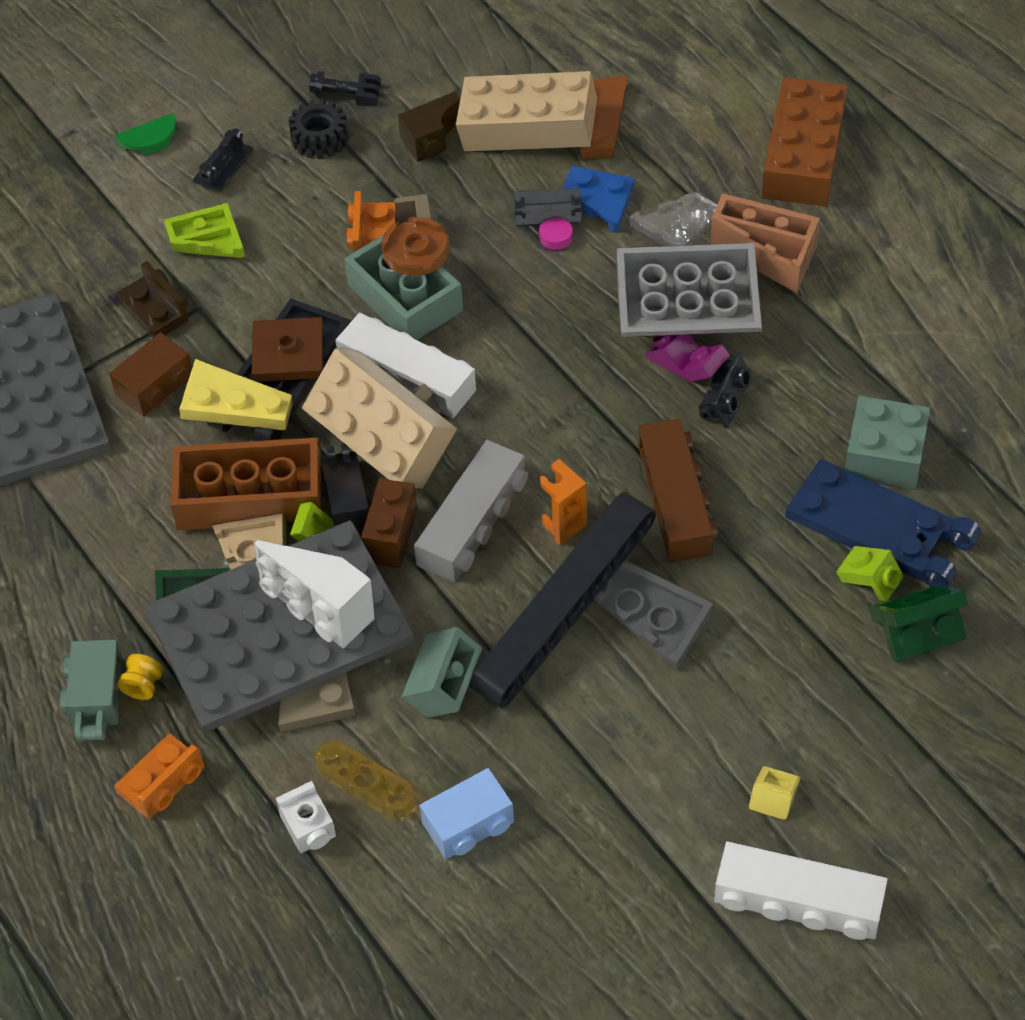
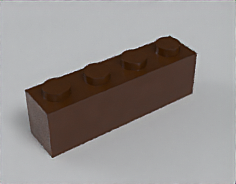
(676, 490)

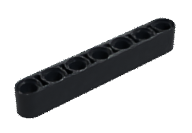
(562, 600)

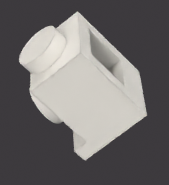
(306, 818)

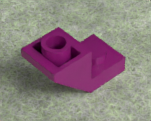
(685, 358)

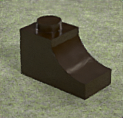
(426, 126)

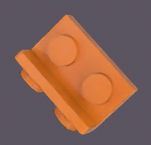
(368, 221)
(160, 776)

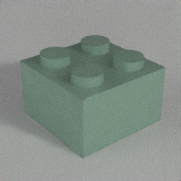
(887, 441)

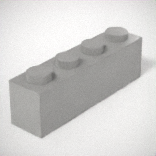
(471, 511)

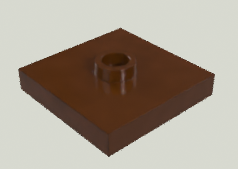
(287, 349)

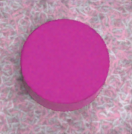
(555, 233)

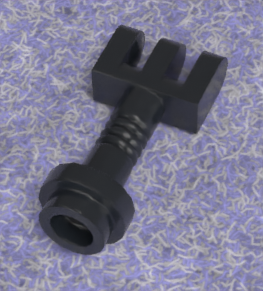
(365, 89)

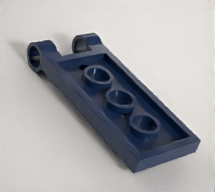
(875, 517)

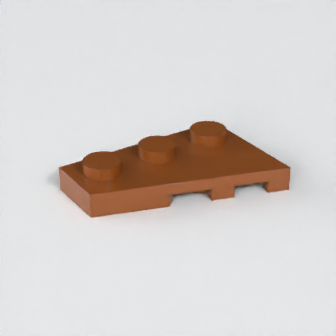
(608, 112)

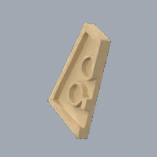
(239, 537)

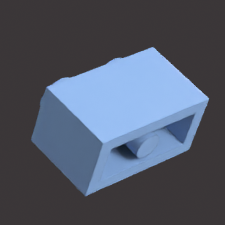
(467, 814)

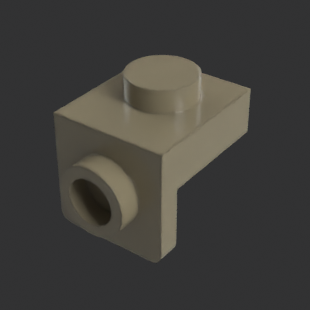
(413, 207)

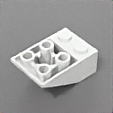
(317, 588)

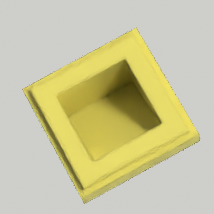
(774, 792)

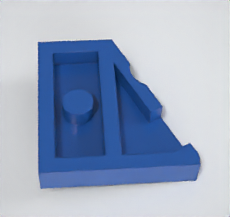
(602, 194)

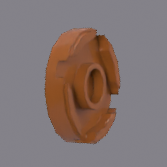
(415, 246)

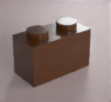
(151, 374)
(390, 522)

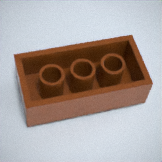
(804, 141)
(244, 481)

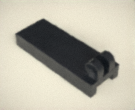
(344, 486)

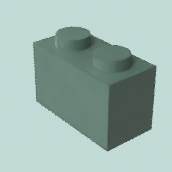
(442, 672)

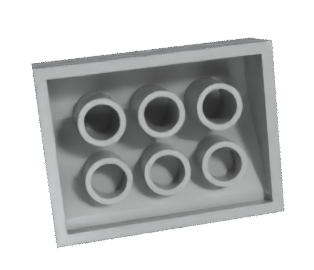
(688, 290)

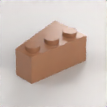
(781, 237)

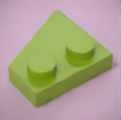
(205, 232)

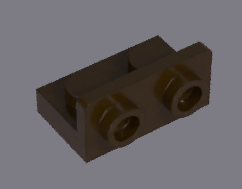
(154, 302)

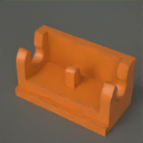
(568, 503)

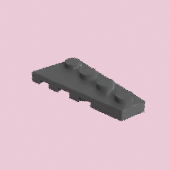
(655, 611)

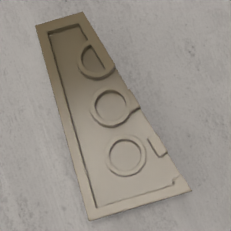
(317, 705)

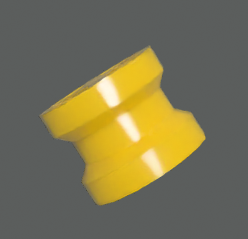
(140, 676)

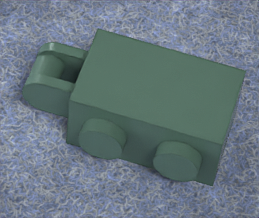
(92, 687)

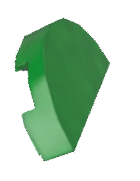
(149, 136)

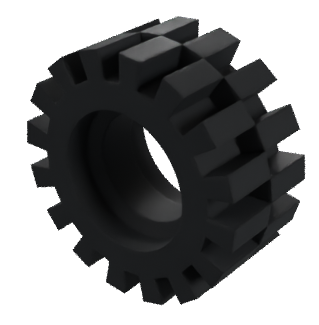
(316, 116)

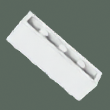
(411, 362)
(800, 891)

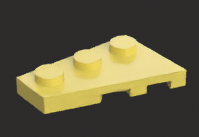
(233, 399)

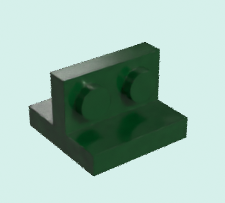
(921, 620)

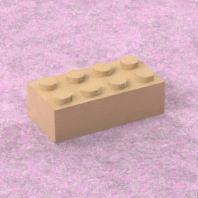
(527, 111)
(378, 418)

